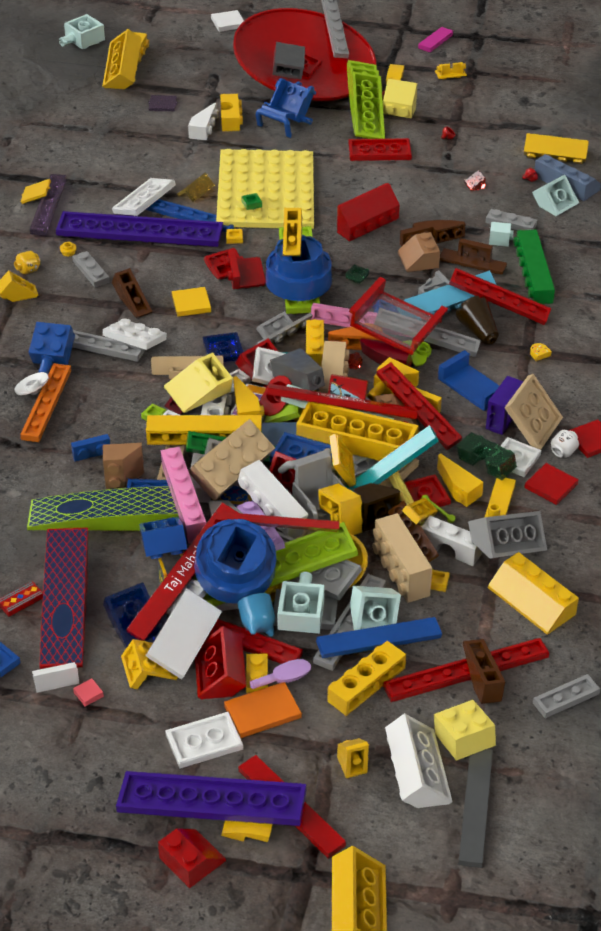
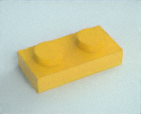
(256, 668)

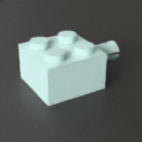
(83, 32)
(301, 605)

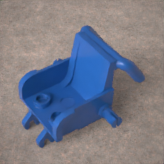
(287, 102)

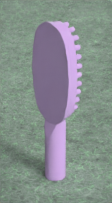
(285, 672)

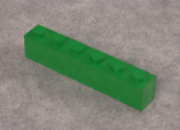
(534, 266)

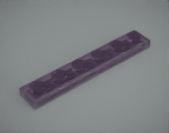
(48, 205)

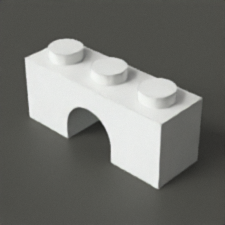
(458, 538)

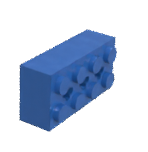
(163, 537)

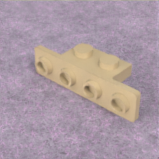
(174, 364)

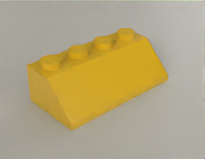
(122, 61)
(556, 147)
(534, 593)
(358, 892)

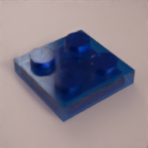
(223, 345)

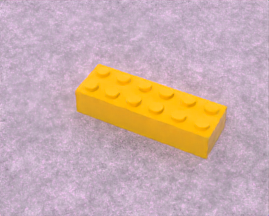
(360, 432)

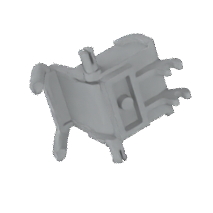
(310, 475)

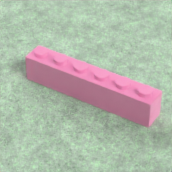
(183, 492)

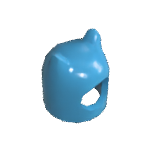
(257, 613)

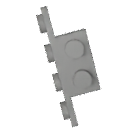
(280, 326)

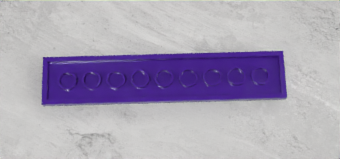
(139, 228)

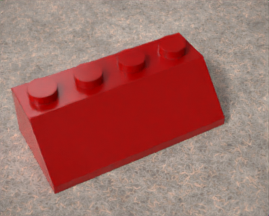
(367, 212)

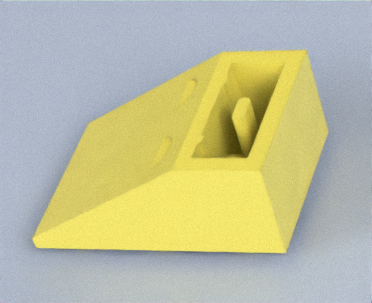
(199, 383)

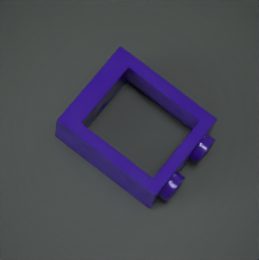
(501, 419)

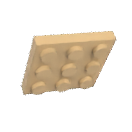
(533, 412)

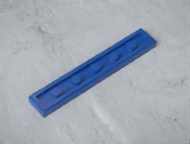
(183, 212)
(370, 638)

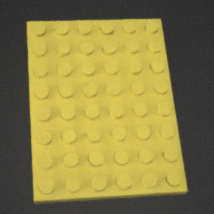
(277, 177)

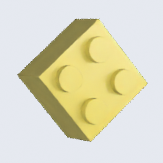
(464, 729)

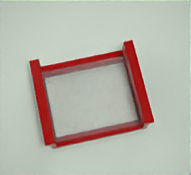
(393, 319)

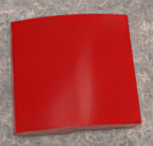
(216, 263)

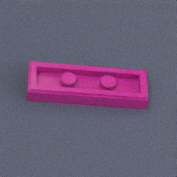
(435, 39)

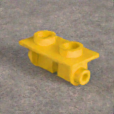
(444, 71)

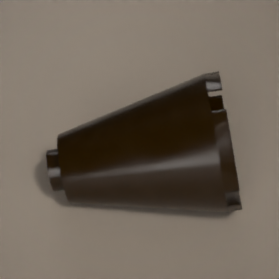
(478, 319)

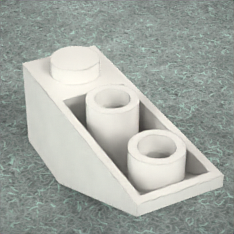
(201, 124)

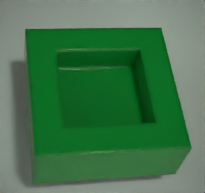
(251, 201)

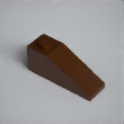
(131, 293)
(484, 672)

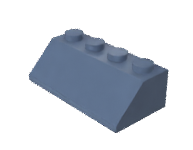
(551, 169)

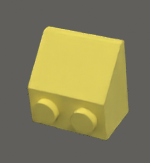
(400, 98)

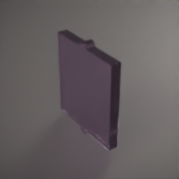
(162, 103)

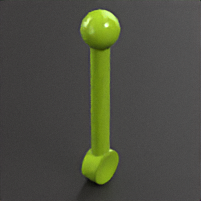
(450, 518)

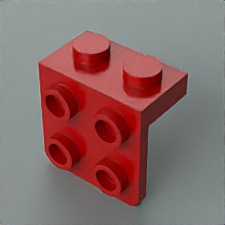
(245, 271)

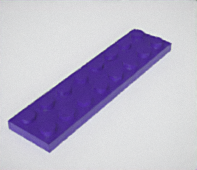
(212, 798)

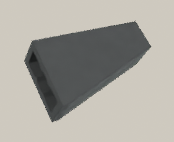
(299, 369)

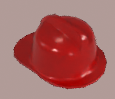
(273, 404)

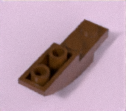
(440, 229)

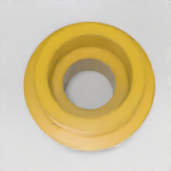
(68, 249)

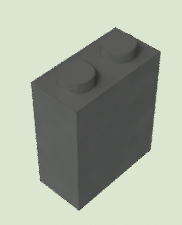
(288, 60)

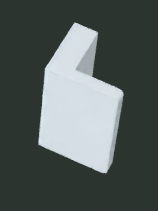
(56, 677)

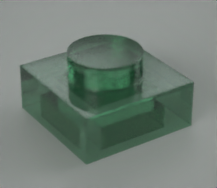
(357, 274)

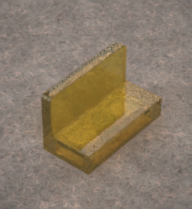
(197, 187)

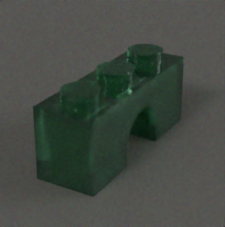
(498, 460)

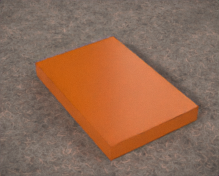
(262, 709)

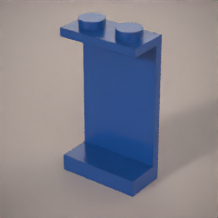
(467, 380)

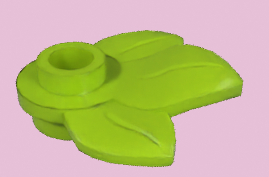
(420, 354)

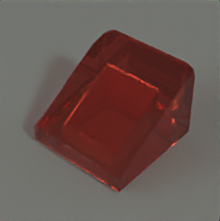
(475, 181)

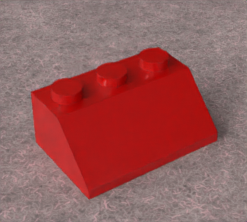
(220, 665)

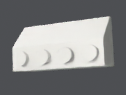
(271, 495)
(417, 763)

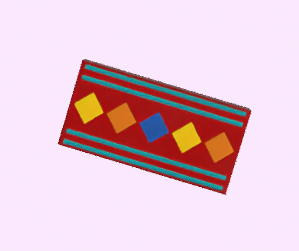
(20, 598)

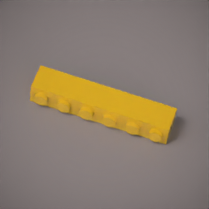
(174, 428)

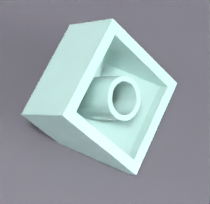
(556, 196)
(373, 606)

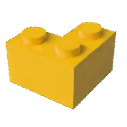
(342, 506)

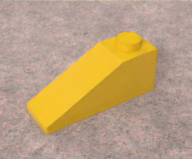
(292, 231)
(246, 401)
(460, 483)

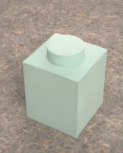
(500, 234)

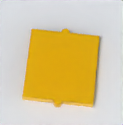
(35, 191)

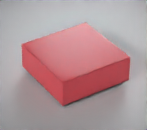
(88, 692)

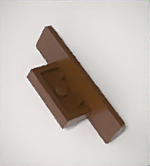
(473, 255)
(416, 532)

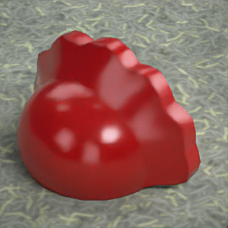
(448, 133)
(530, 175)

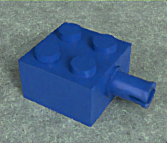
(51, 345)

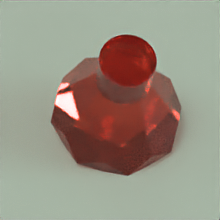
(355, 361)

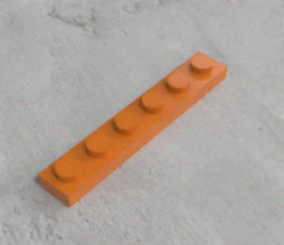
(45, 403)

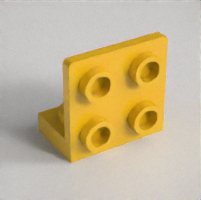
(139, 666)

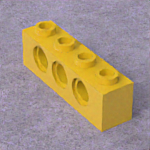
(366, 677)

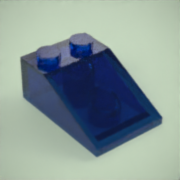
(123, 609)

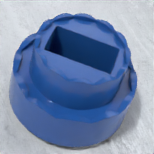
(299, 276)
(231, 577)

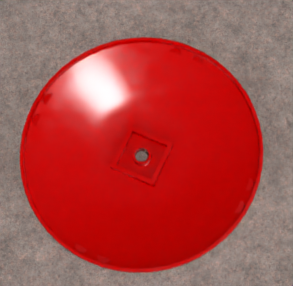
(256, 43)

